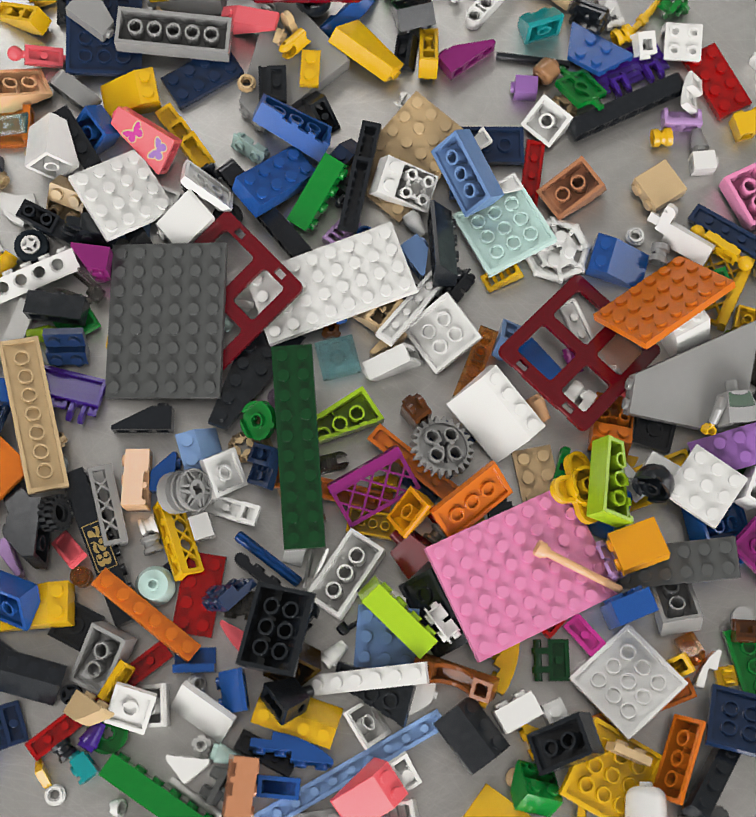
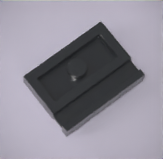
(273, 82)

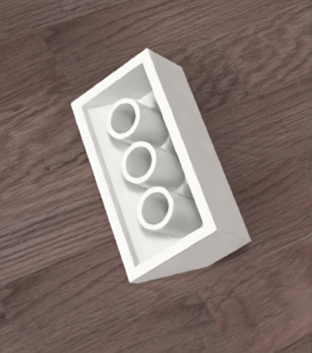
(346, 573)

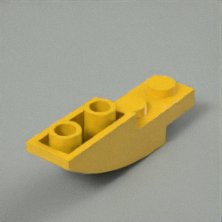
(506, 664)

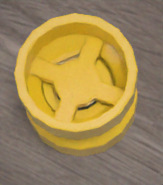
(622, 35)
(661, 137)

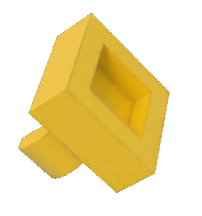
(726, 676)

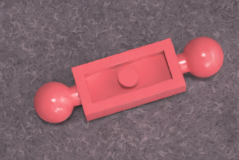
(38, 55)

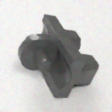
(216, 793)

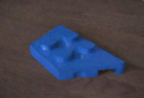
(594, 51)

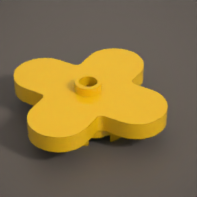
(574, 485)

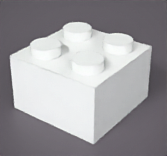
(517, 711)

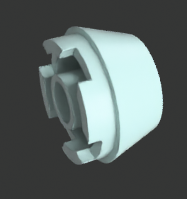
(155, 585)

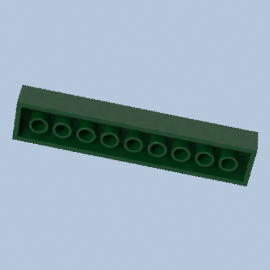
(298, 447)

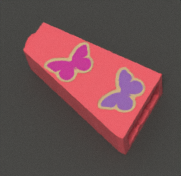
(147, 138)

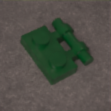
(558, 660)

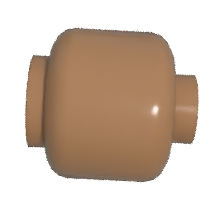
(547, 70)

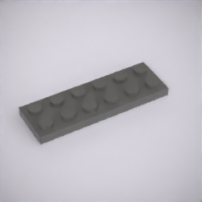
(690, 563)

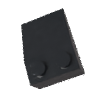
(565, 743)

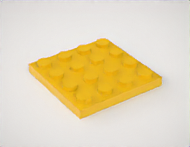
(604, 780)

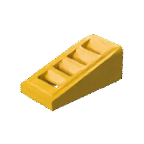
(505, 281)

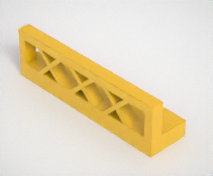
(171, 540)

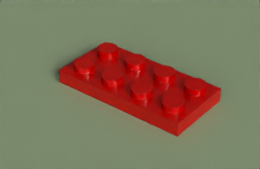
(719, 83)
(189, 611)

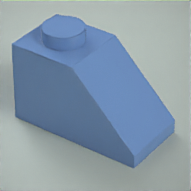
(416, 255)
(506, 330)

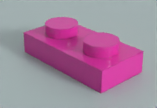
(584, 634)

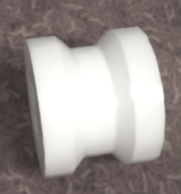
(148, 526)

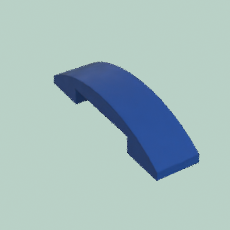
(347, 14)

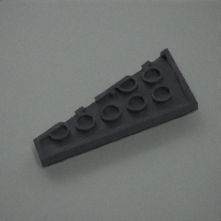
(246, 378)

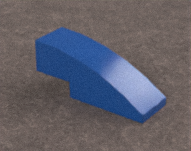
(278, 787)

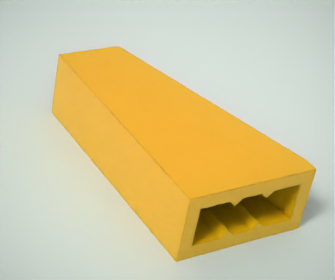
(366, 49)

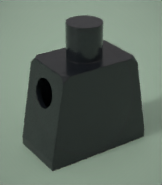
(286, 698)

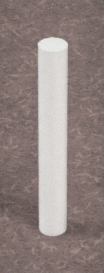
(194, 797)

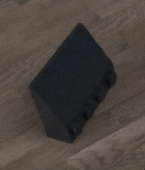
(275, 629)

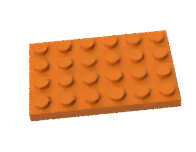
(663, 301)

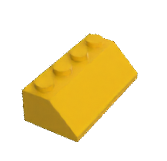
(315, 725)

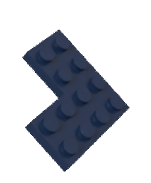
(200, 79)
(505, 149)

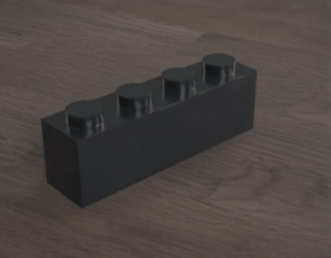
(710, 783)

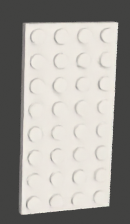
(337, 282)

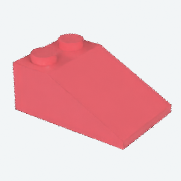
(370, 792)

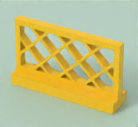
(731, 298)

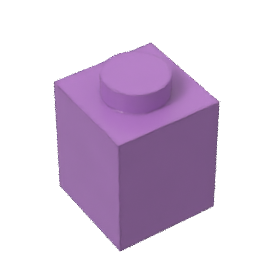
(524, 88)

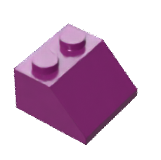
(95, 259)

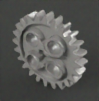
(441, 447)

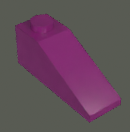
(463, 56)

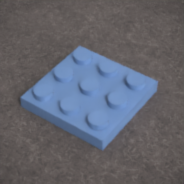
(377, 643)

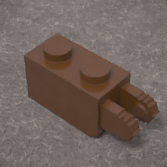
(415, 410)

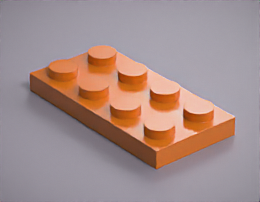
(471, 500)

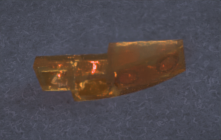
(477, 357)

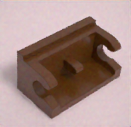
(743, 631)

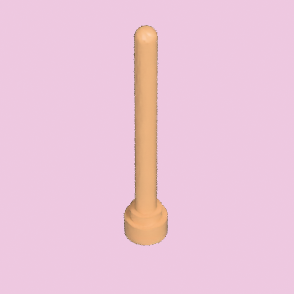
(543, 550)

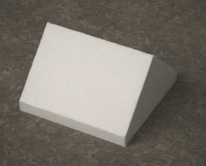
(547, 121)
(161, 711)
(367, 724)
(187, 766)

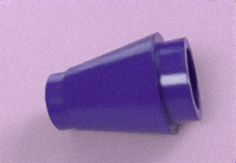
(91, 737)

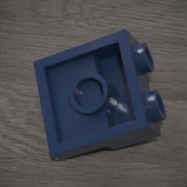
(66, 346)
(224, 597)

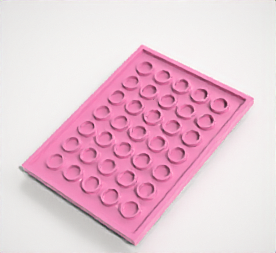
(504, 589)

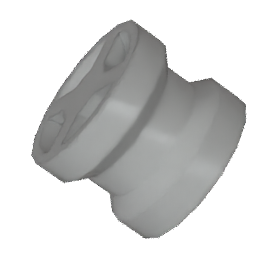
(151, 544)

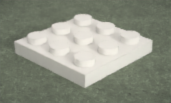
(442, 333)
(706, 486)

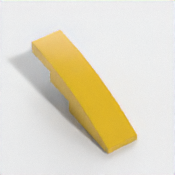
(191, 144)

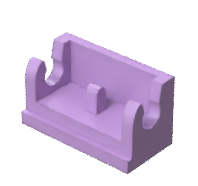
(681, 120)

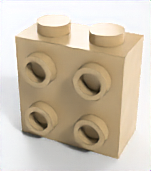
(658, 187)

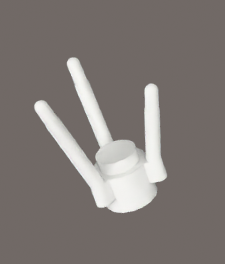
(308, 580)

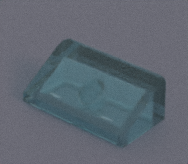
(13, 123)

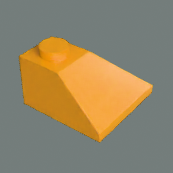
(410, 511)

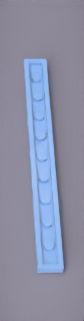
(340, 775)

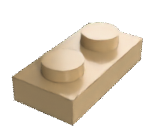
(621, 748)

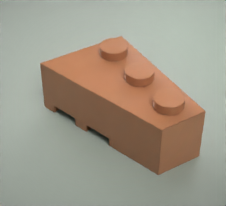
(240, 786)

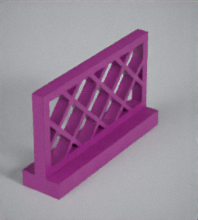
(365, 470)

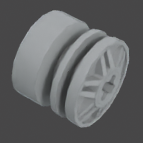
(184, 491)

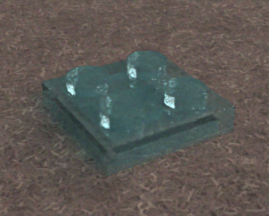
(337, 357)

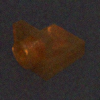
(693, 648)

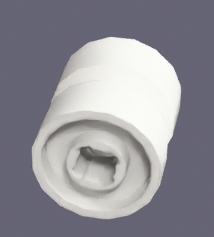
(577, 389)

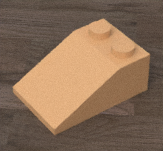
(21, 88)

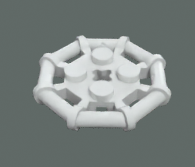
(566, 255)

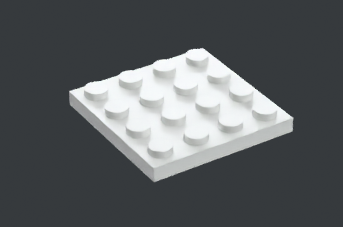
(121, 194)
(628, 681)

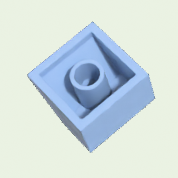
(197, 445)

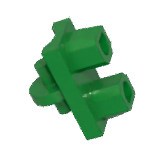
(670, 7)

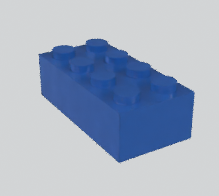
(273, 181)

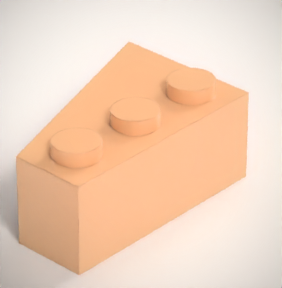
(136, 480)

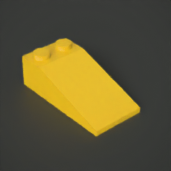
(55, 607)

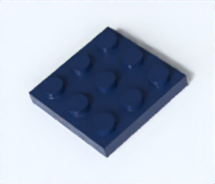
(731, 720)

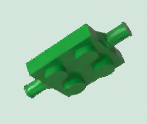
(580, 88)

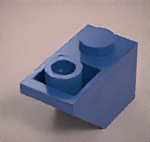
(169, 464)

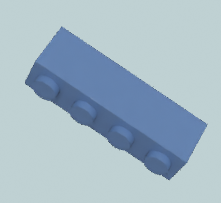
(467, 172)

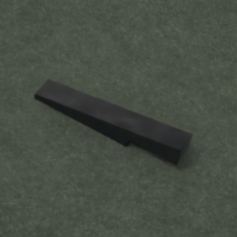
(359, 176)

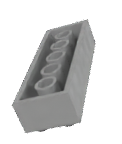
(173, 34)

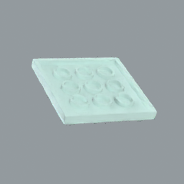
(505, 232)

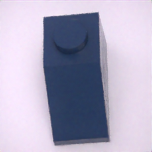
(345, 151)

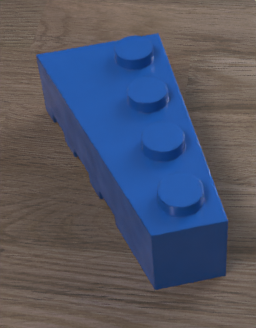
(293, 126)

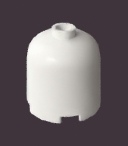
(645, 801)

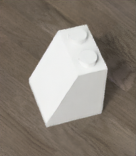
(51, 147)
(185, 220)
(688, 335)

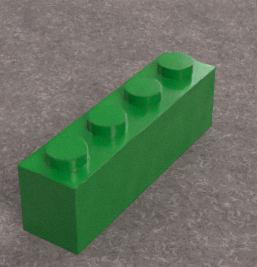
(318, 192)

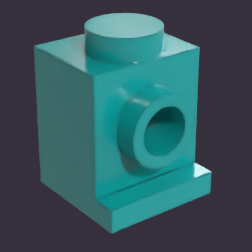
(83, 766)

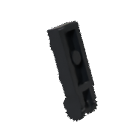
(255, 570)

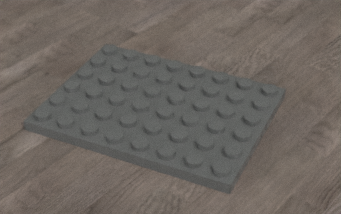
(166, 321)

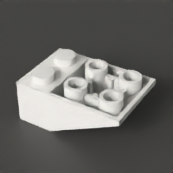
(403, 184)

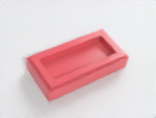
(69, 549)

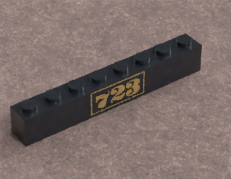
(87, 521)

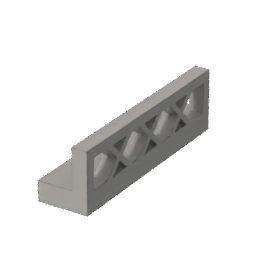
(118, 519)

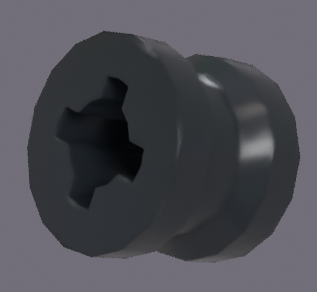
(66, 695)
(64, 749)

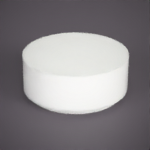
(742, 613)

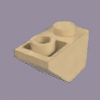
(86, 710)

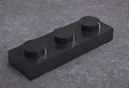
(277, 764)

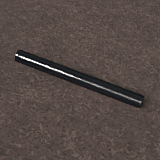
(526, 59)

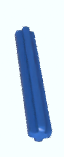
(268, 558)

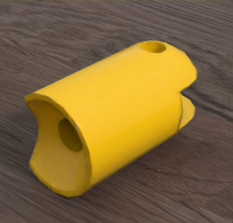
(294, 44)

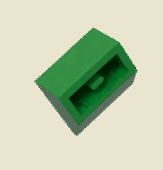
(534, 792)

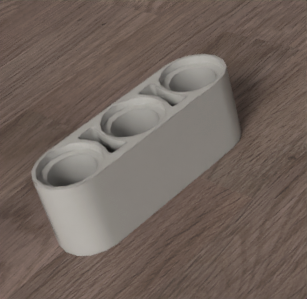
(73, 90)

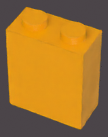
(637, 546)

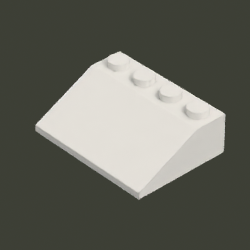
(495, 414)

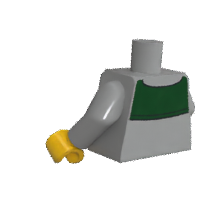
(731, 409)

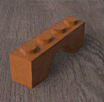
(473, 682)

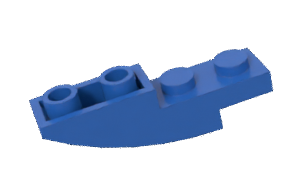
(300, 751)

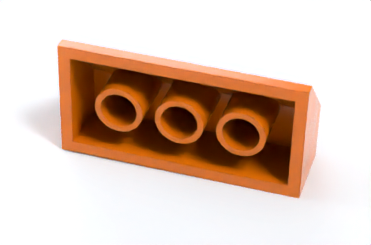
(679, 757)

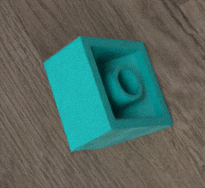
(540, 24)

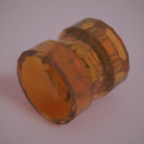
(78, 574)

